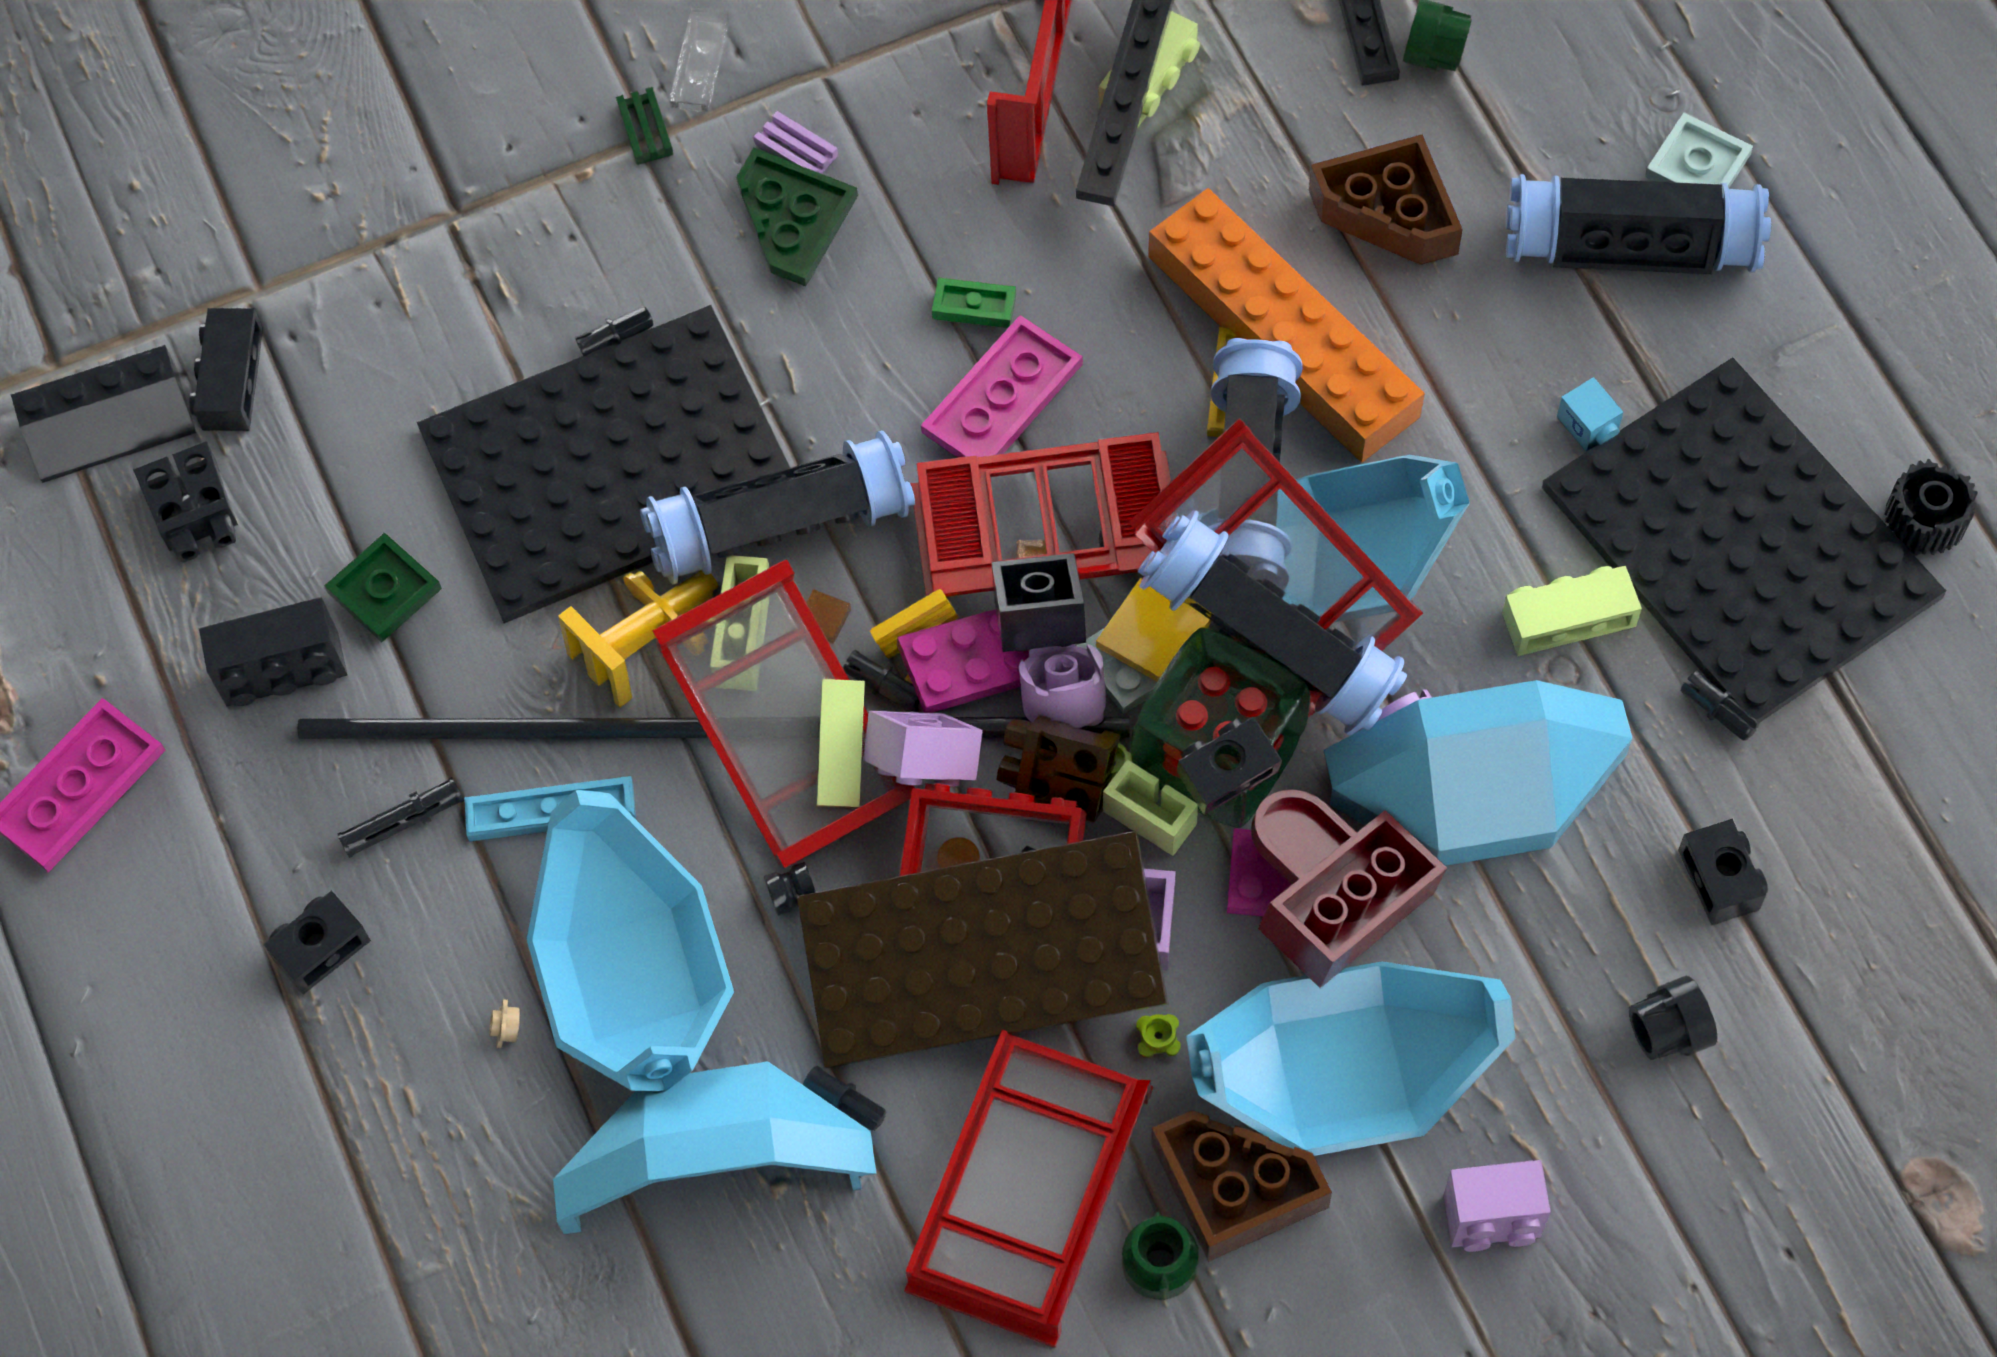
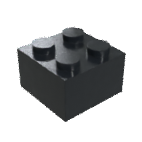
(1038, 602)

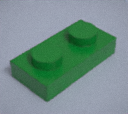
(974, 302)

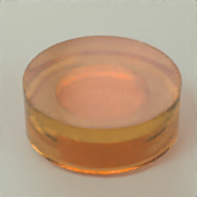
(957, 852)

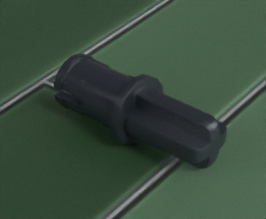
(615, 331)
(881, 680)
(1720, 706)
(845, 1098)

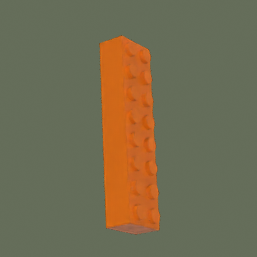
(1261, 297)

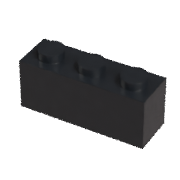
(227, 369)

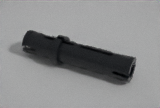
(400, 817)

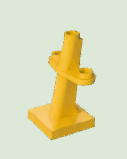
(607, 652)

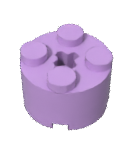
(1064, 685)

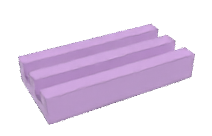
(763, 140)

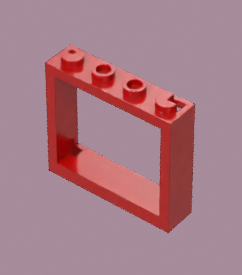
(980, 801)

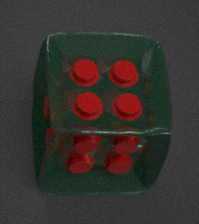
(1204, 690)

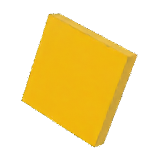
(1148, 632)

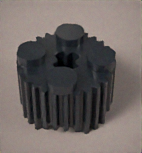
(1930, 507)

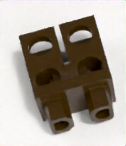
(1059, 763)

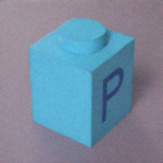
(1590, 414)

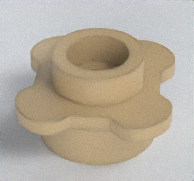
(504, 1023)

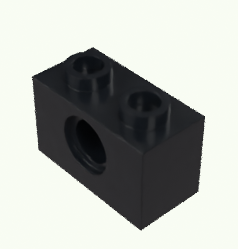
(1212, 785)
(1720, 894)
(311, 964)

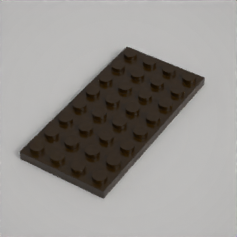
(982, 950)

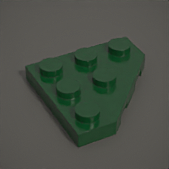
(792, 212)

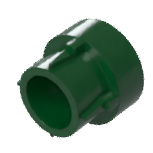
(1437, 36)
(1162, 1234)

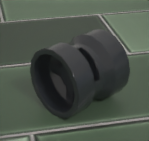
(781, 890)

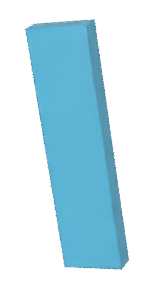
(530, 809)

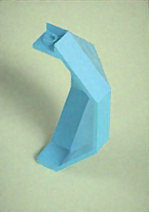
(1395, 511)
(1482, 767)
(623, 947)
(1353, 1060)
(709, 1127)

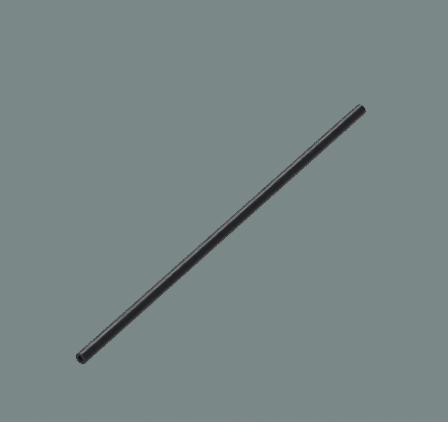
(576, 728)

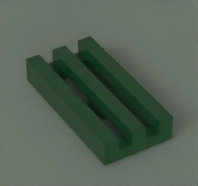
(638, 101)

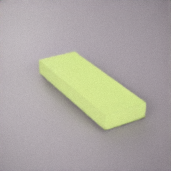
(840, 743)

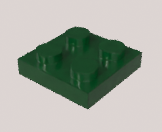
(383, 587)

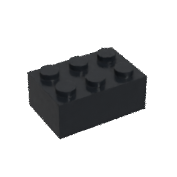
(273, 652)

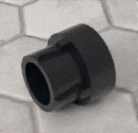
(1674, 1020)

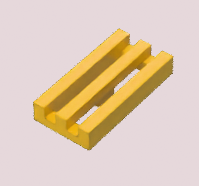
(925, 613)

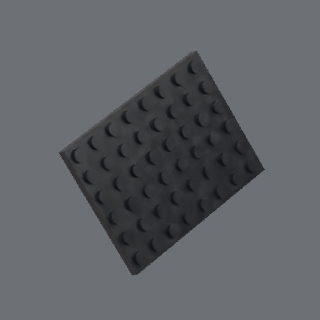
(565, 459)
(1743, 540)

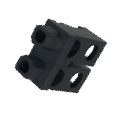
(188, 515)

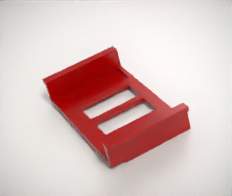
(959, 517)

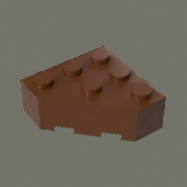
(1389, 199)
(1236, 1181)

